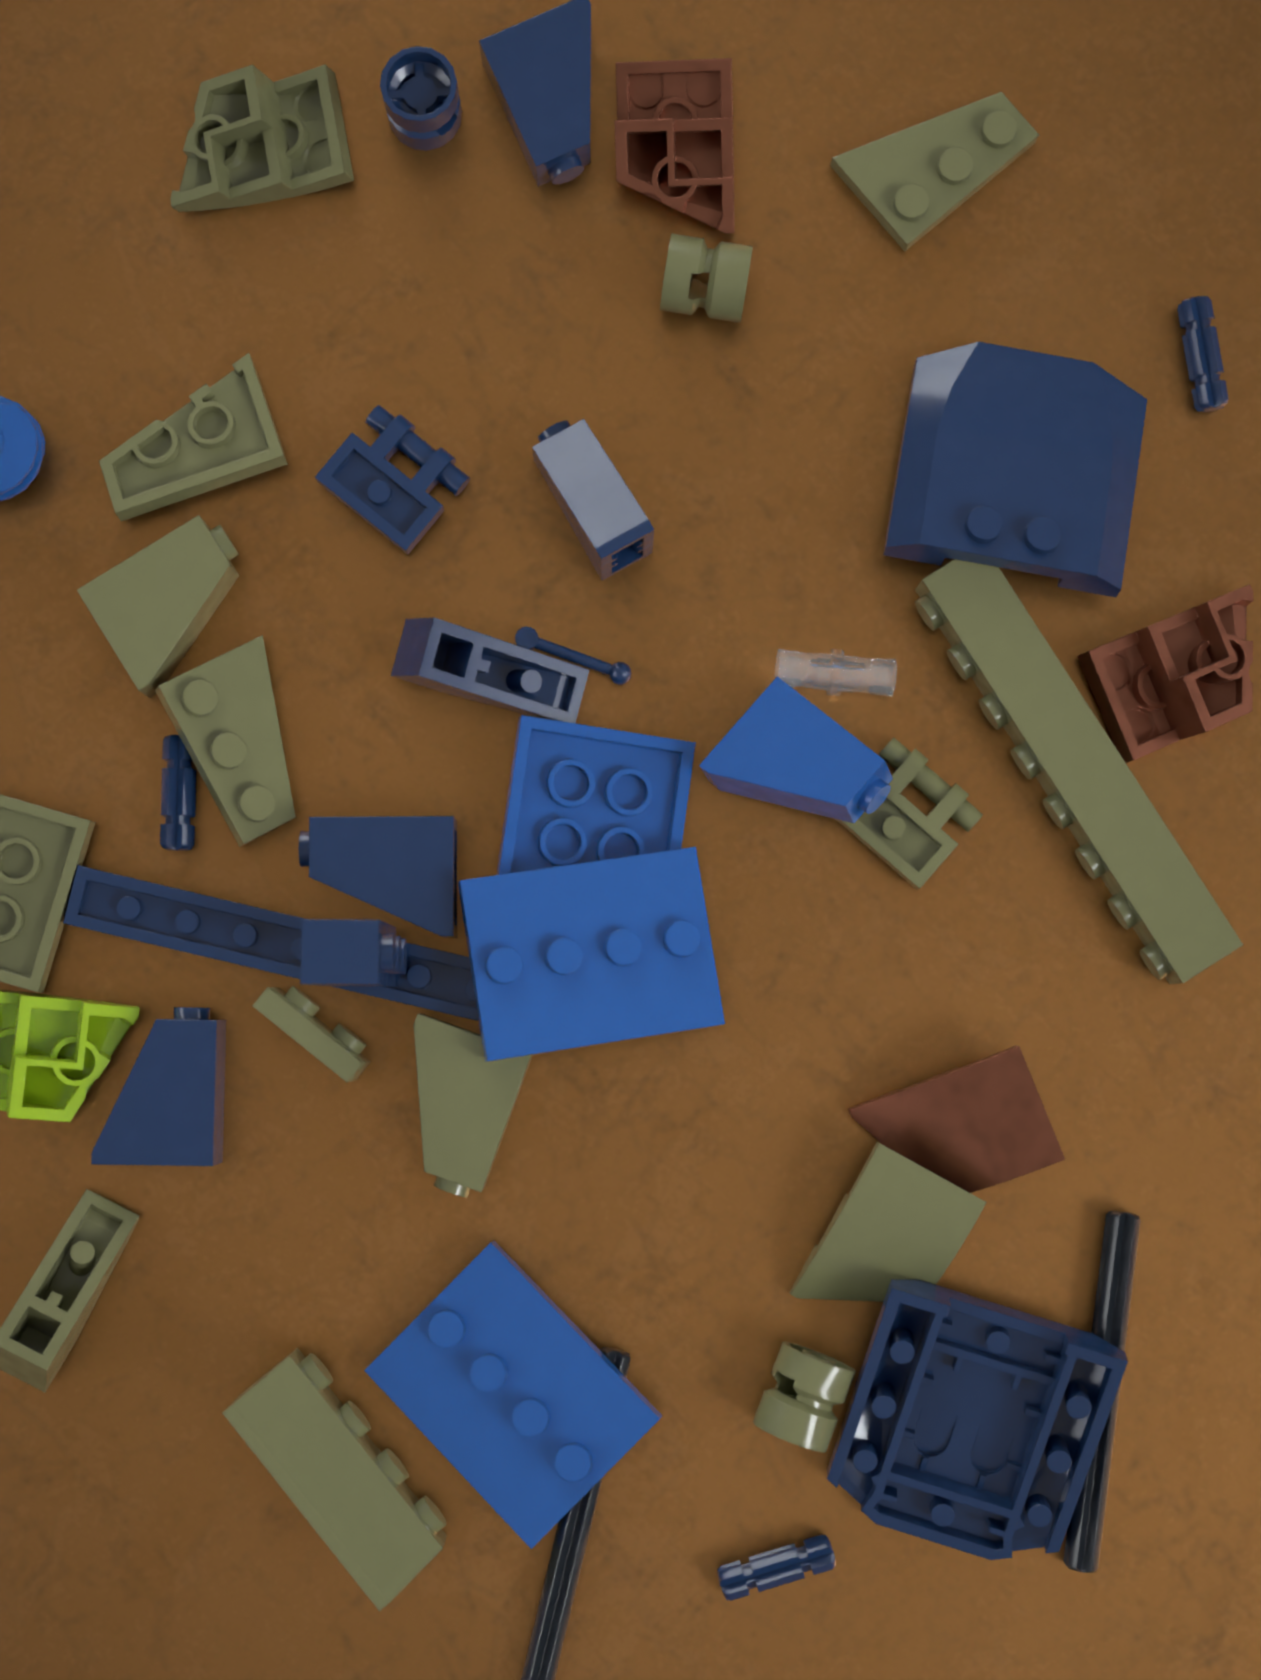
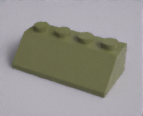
(339, 1476)

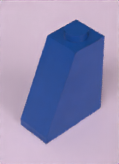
(798, 759)

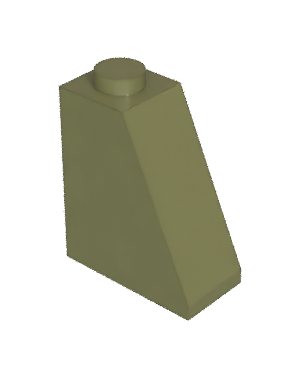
(162, 599)
(462, 1103)

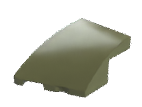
(263, 140)
(889, 1227)

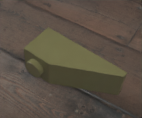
(64, 1290)

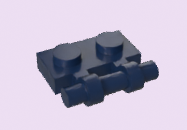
(381, 492)

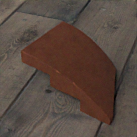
(678, 135)
(1174, 676)
(968, 1122)

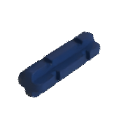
(1203, 354)
(177, 796)
(776, 1567)

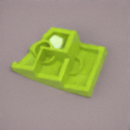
(55, 1051)

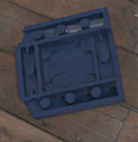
(1018, 465)
(974, 1421)

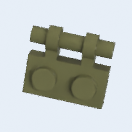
(900, 831)

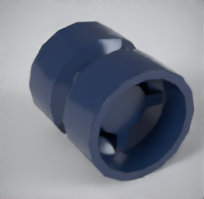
(421, 98)

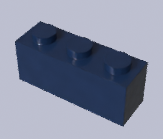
(351, 953)

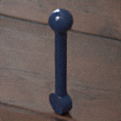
(528, 638)

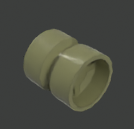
(727, 281)
(804, 1397)

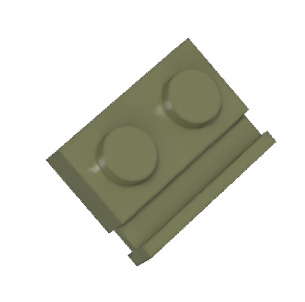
(295, 1016)

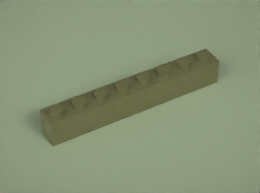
(1077, 768)

